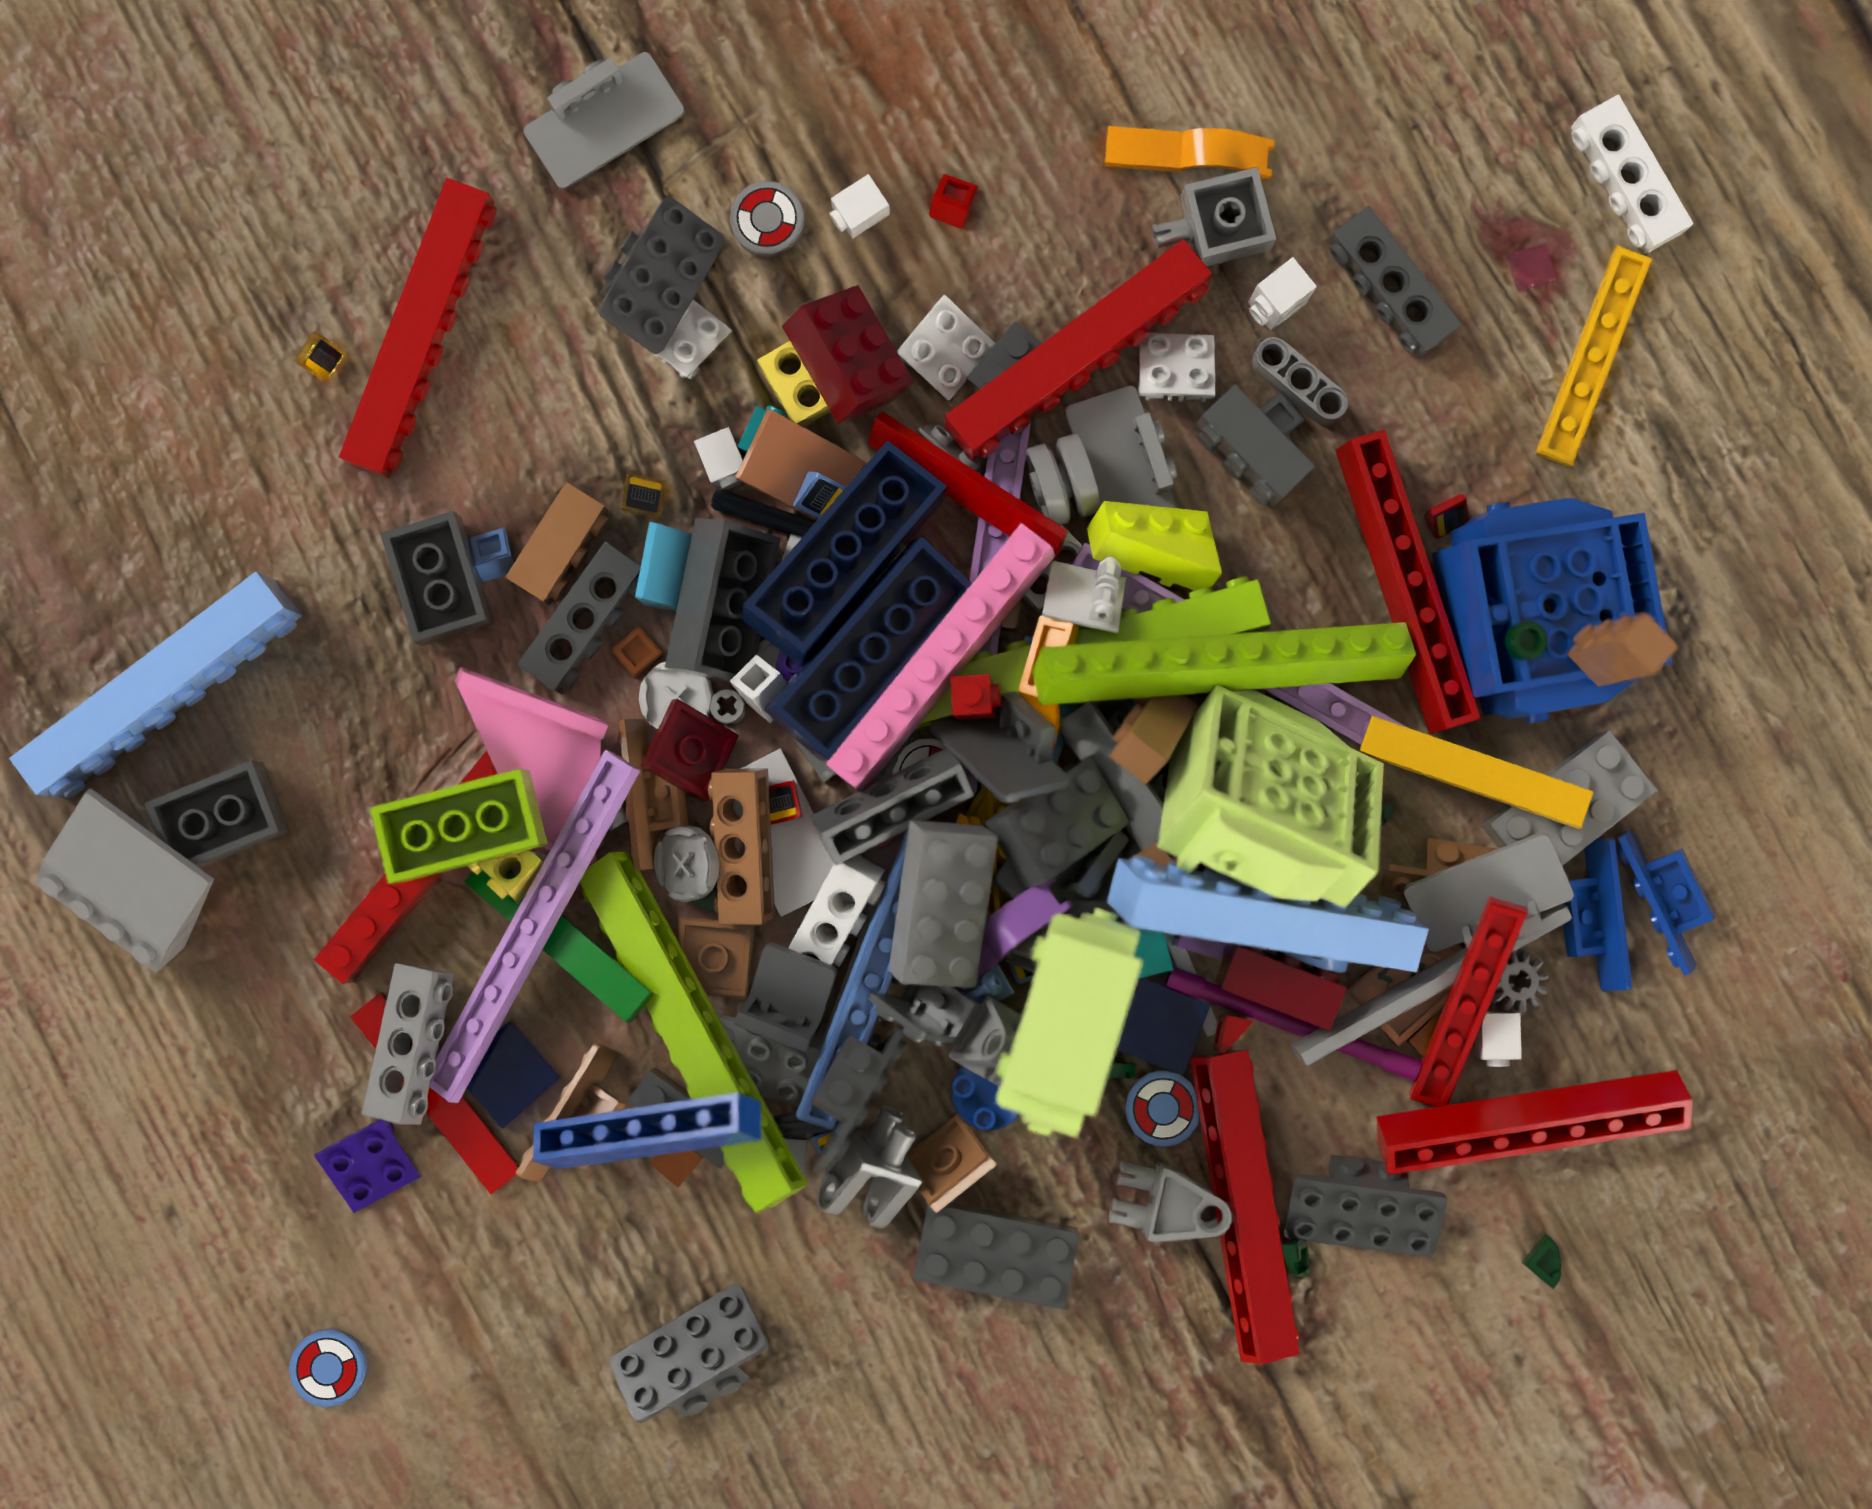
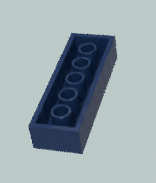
(843, 553)
(868, 649)

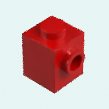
(975, 697)

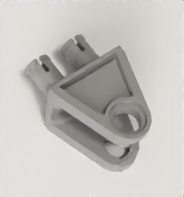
(987, 1038)
(878, 1155)
(1172, 1206)

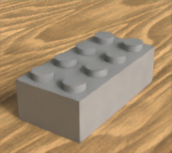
(1596, 766)
(942, 904)

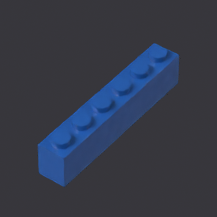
(647, 1131)

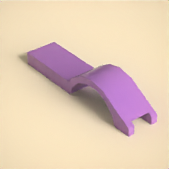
(1017, 922)

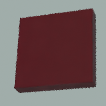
(689, 749)

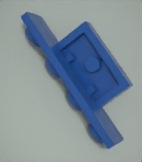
(1672, 894)
(1599, 918)

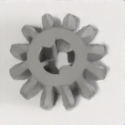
(1530, 985)

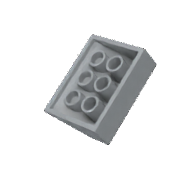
(124, 881)

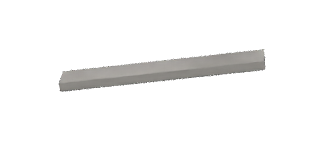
(1402, 998)

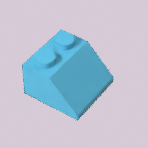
(663, 566)

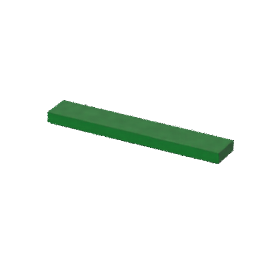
(578, 956)

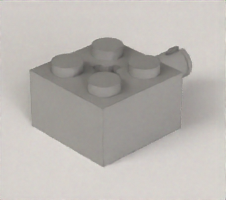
(1215, 239)

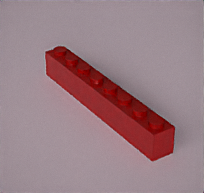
(418, 328)
(1078, 350)
(1407, 580)
(381, 912)
(1533, 1122)
(1243, 1181)

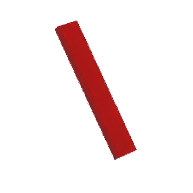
(966, 484)
(1468, 1001)
(456, 1121)

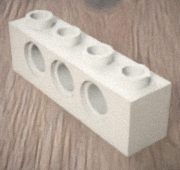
(1632, 154)
(861, 881)

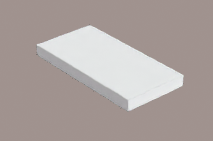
(797, 850)

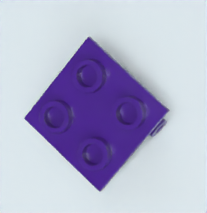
(367, 1165)

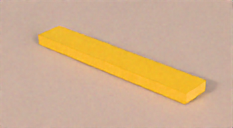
(1593, 356)
(1476, 772)

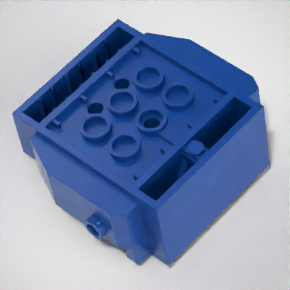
(1531, 554)

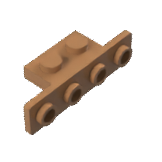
(651, 801)
(1437, 857)
(579, 1098)

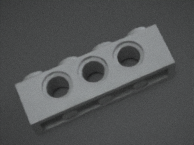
(393, 1057)

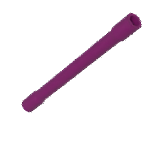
(1199, 987)

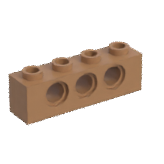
(754, 829)

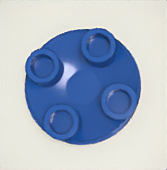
(977, 1102)

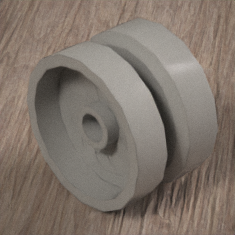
(1067, 479)

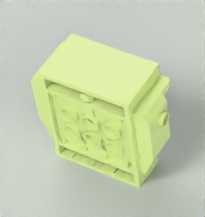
(1272, 800)
(1070, 1022)

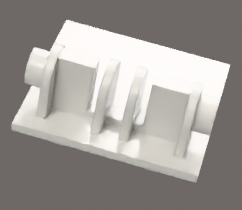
(693, 340)
(945, 347)
(1177, 366)
(1086, 594)

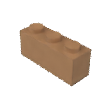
(558, 544)
(1621, 649)
(1151, 733)

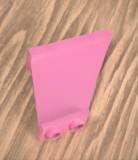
(538, 736)

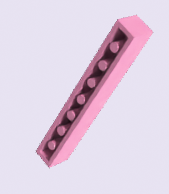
(942, 657)

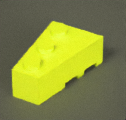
(1157, 541)

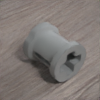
(728, 695)

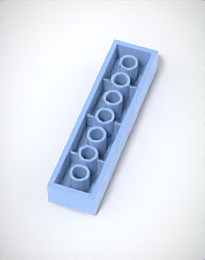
(157, 687)
(1234, 912)

